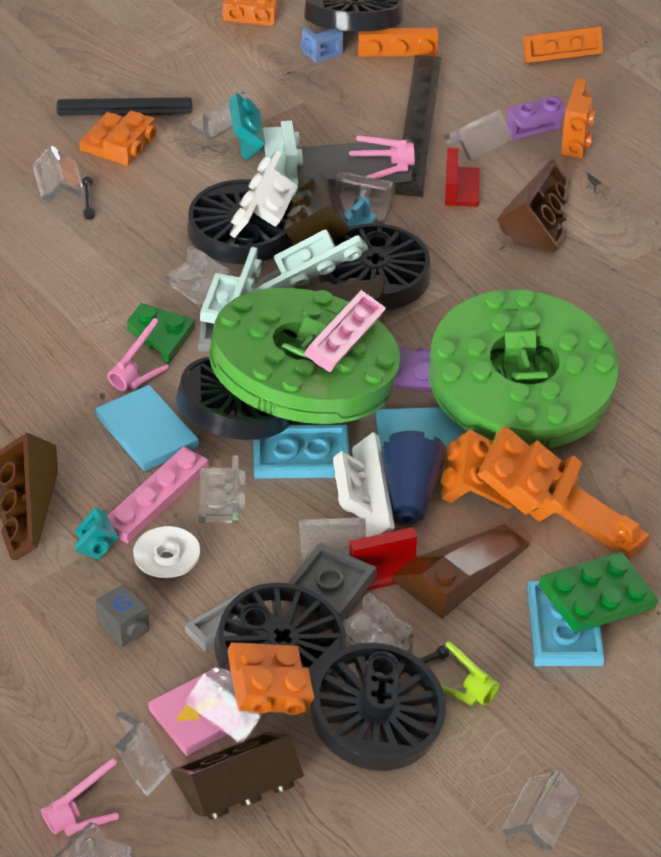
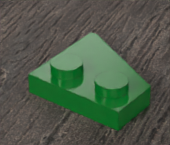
(167, 335)

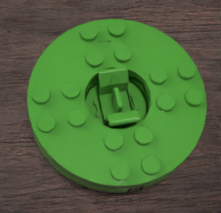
(262, 359)
(523, 366)

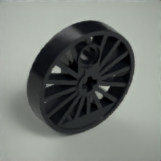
(354, 14)
(211, 225)
(389, 252)
(202, 395)
(272, 630)
(377, 703)

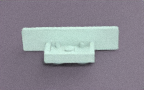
(288, 143)
(313, 258)
(226, 287)

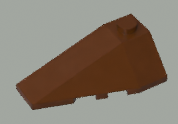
(537, 211)
(26, 489)
(456, 571)

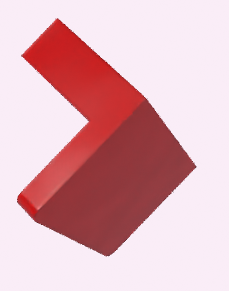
(461, 182)
(386, 552)

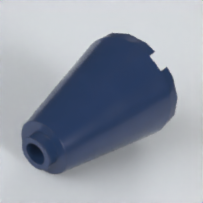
(411, 473)

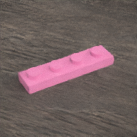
(345, 331)
(156, 493)

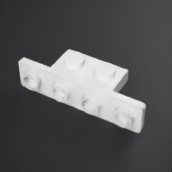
(268, 197)
(364, 485)

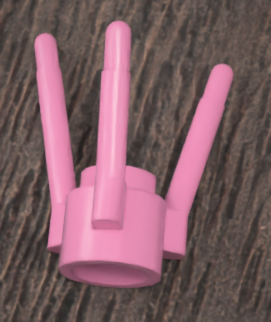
(401, 154)
(126, 371)
(62, 813)

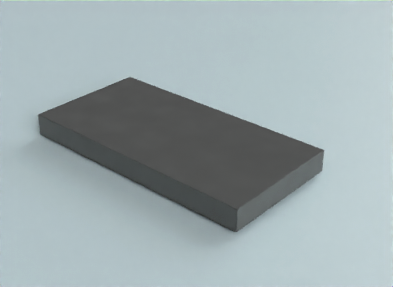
(336, 158)

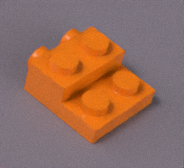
(251, 11)
(577, 121)
(119, 137)
(520, 470)
(269, 678)

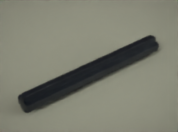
(123, 106)

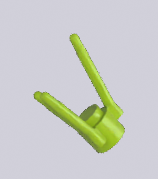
(479, 684)

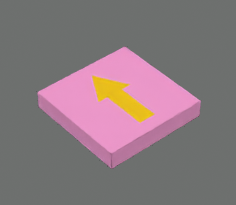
(183, 723)

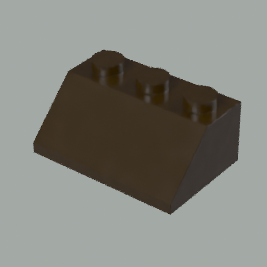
(239, 774)

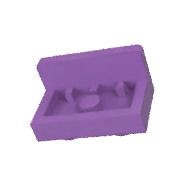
(535, 117)
(413, 369)

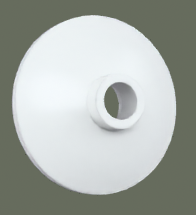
(166, 552)

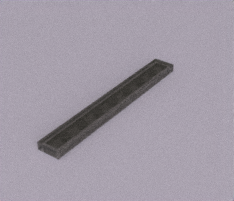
(420, 120)

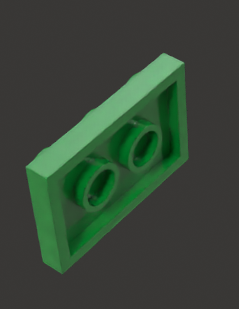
(598, 592)

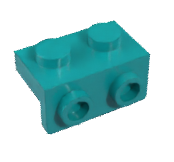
(246, 125)

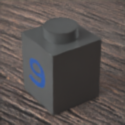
(123, 615)

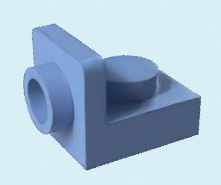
(322, 45)

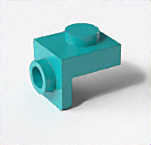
(95, 535)

